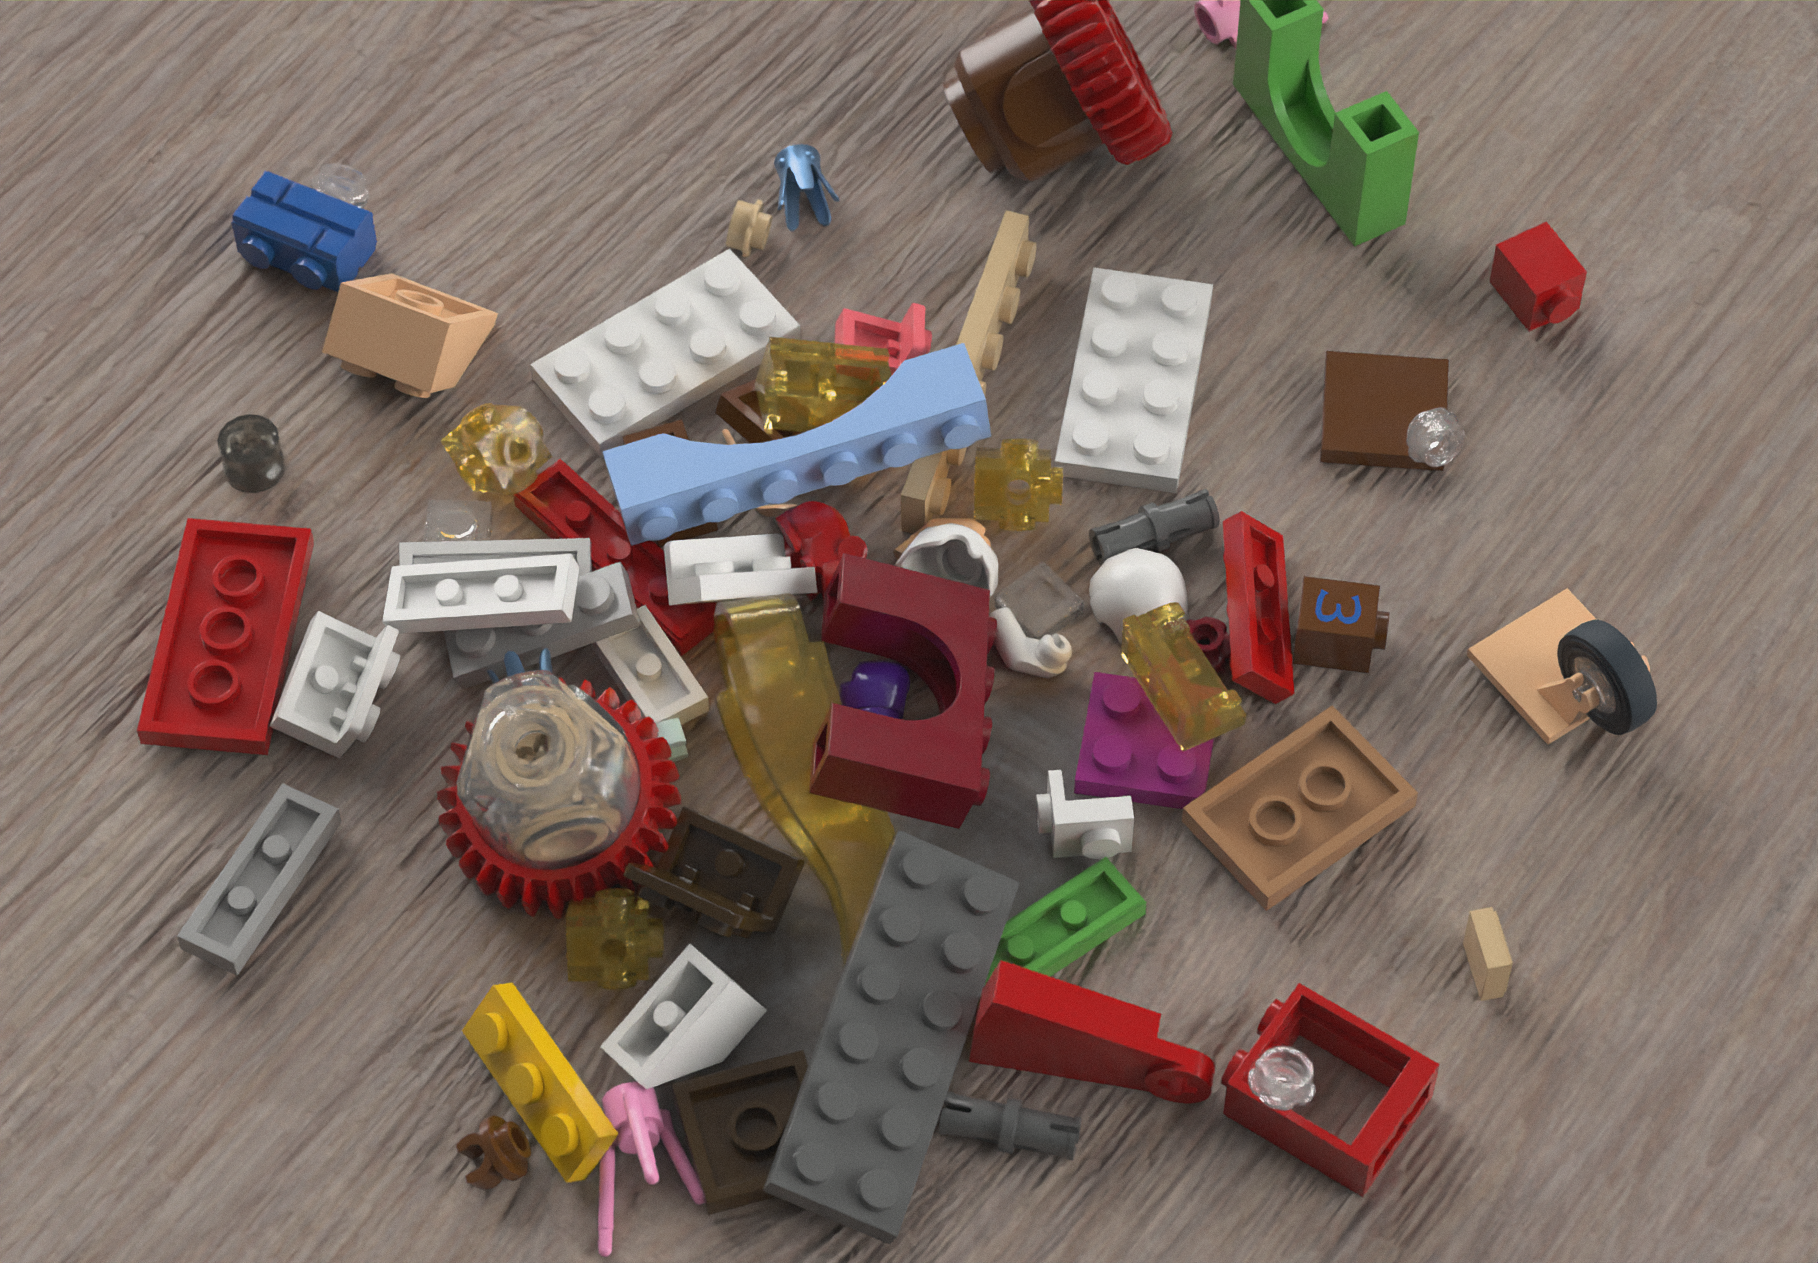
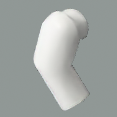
(1029, 655)

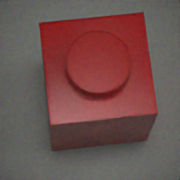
(1538, 277)

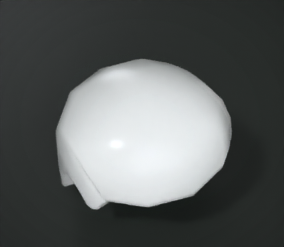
(952, 554)
(1135, 585)

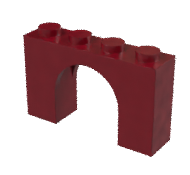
(944, 636)

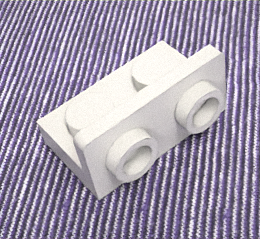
(732, 569)

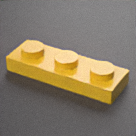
(539, 1082)

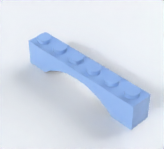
(681, 483)

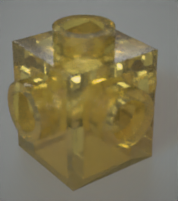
(497, 448)
(1016, 507)
(612, 939)

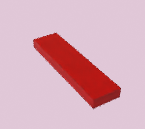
(570, 509)

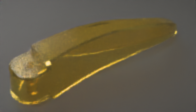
(770, 714)

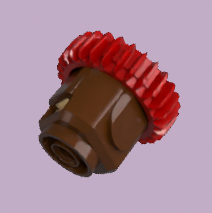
(1055, 89)

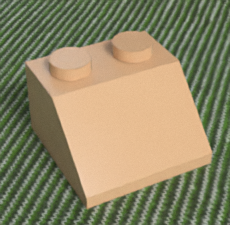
(405, 333)

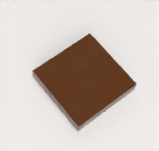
(1373, 403)

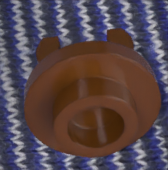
(504, 1152)

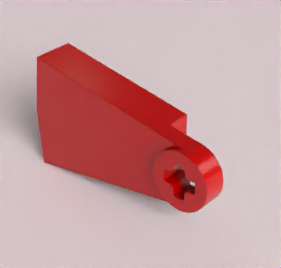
(1082, 1035)

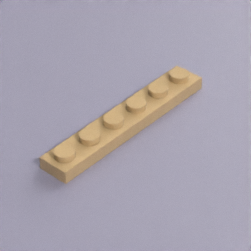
(993, 303)

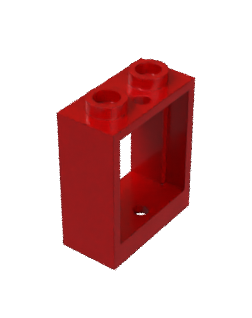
(1356, 1042)

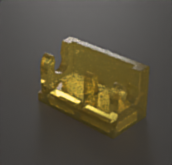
(816, 382)
(1179, 677)

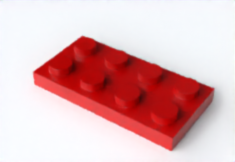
(226, 636)

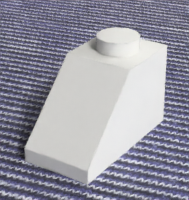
(683, 1022)

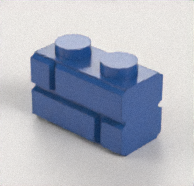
(303, 232)

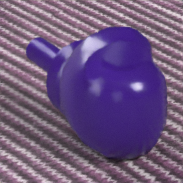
(877, 688)

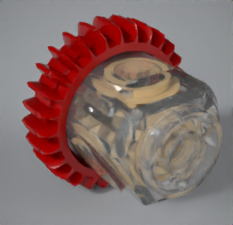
(556, 792)

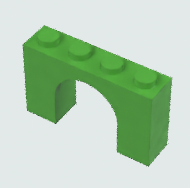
(1350, 158)

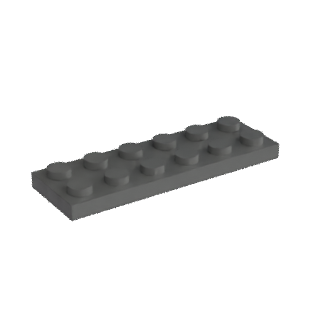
(892, 1038)

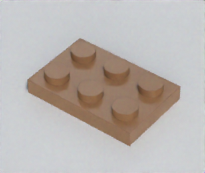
(1299, 807)

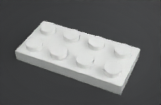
(663, 352)
(1134, 380)

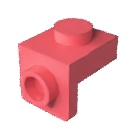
(901, 339)

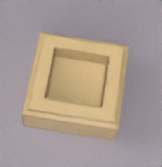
(1487, 953)

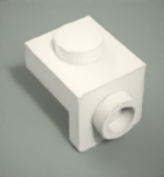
(1084, 826)

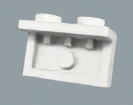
(335, 684)

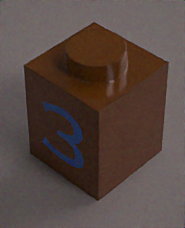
(1339, 625)

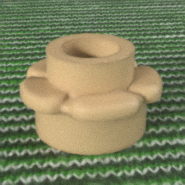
(748, 227)

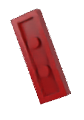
(1258, 608)

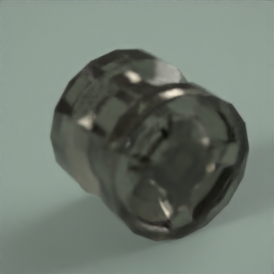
(265, 461)

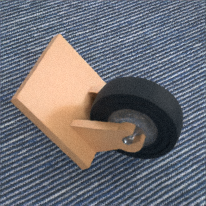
(1567, 669)

